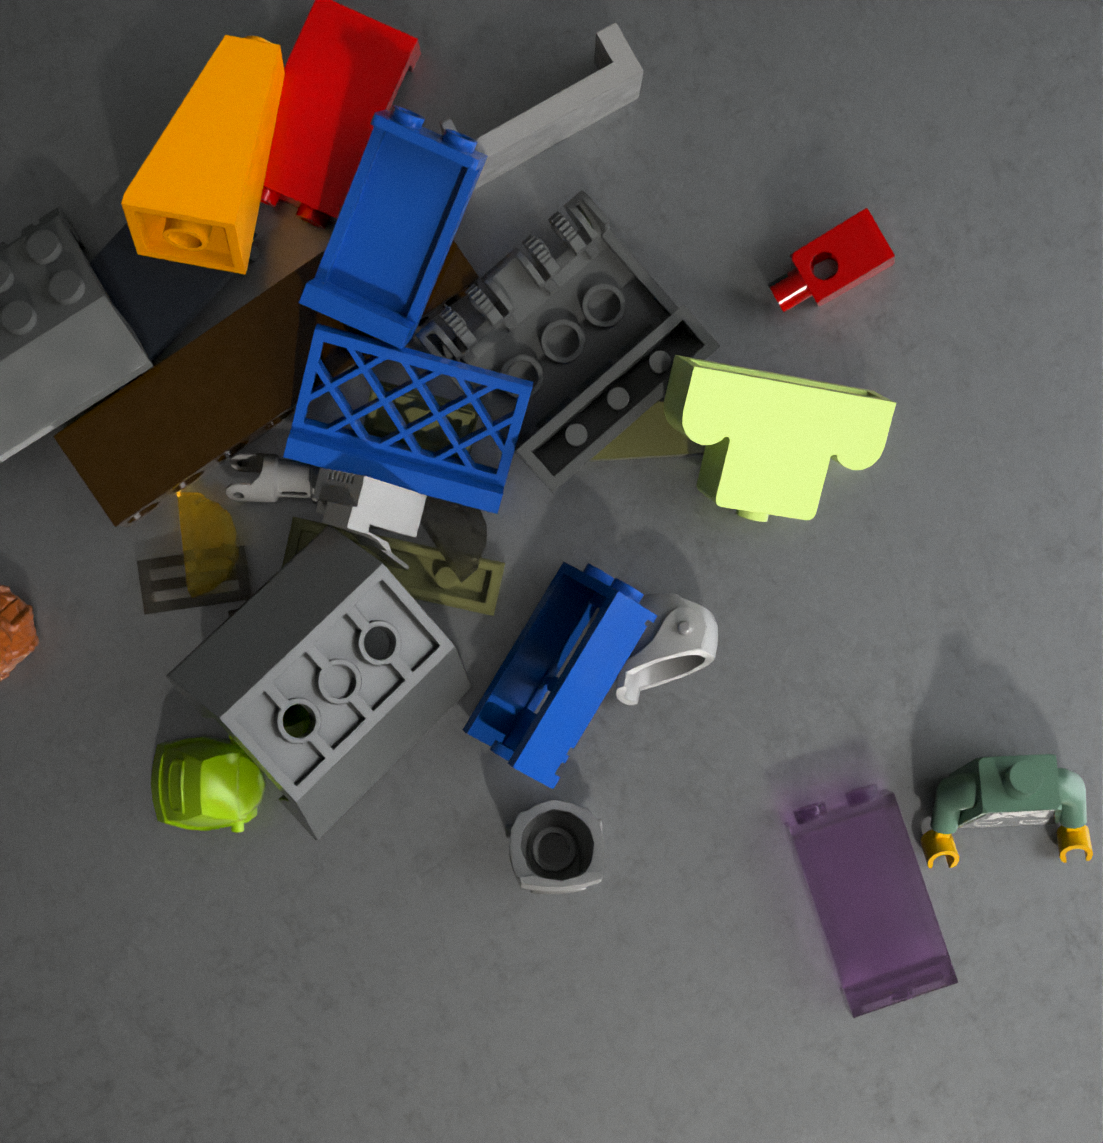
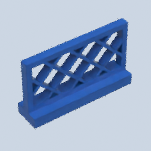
(397, 463)

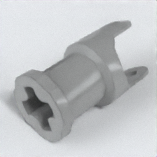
(276, 478)

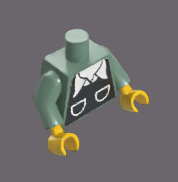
(1008, 793)

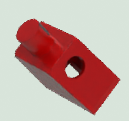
(855, 247)

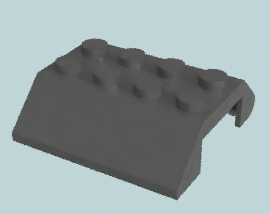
(581, 329)
(57, 334)

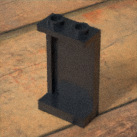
(156, 293)

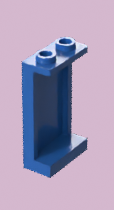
(395, 226)

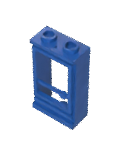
(507, 709)

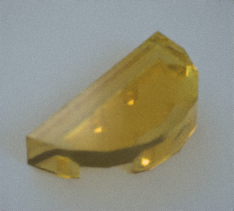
(207, 541)

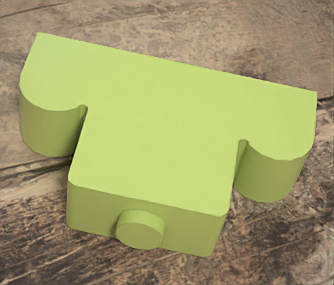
(772, 434)

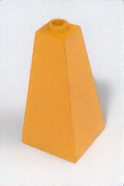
(208, 169)

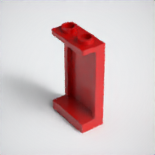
(331, 88)

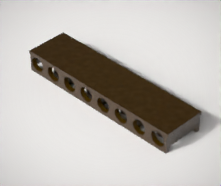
(216, 395)

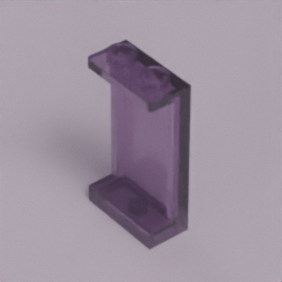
(870, 900)

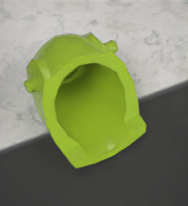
(205, 784)

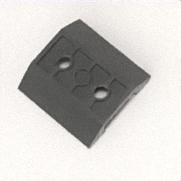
(306, 647)

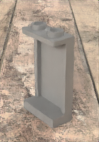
(566, 112)

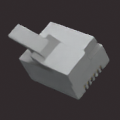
(365, 503)

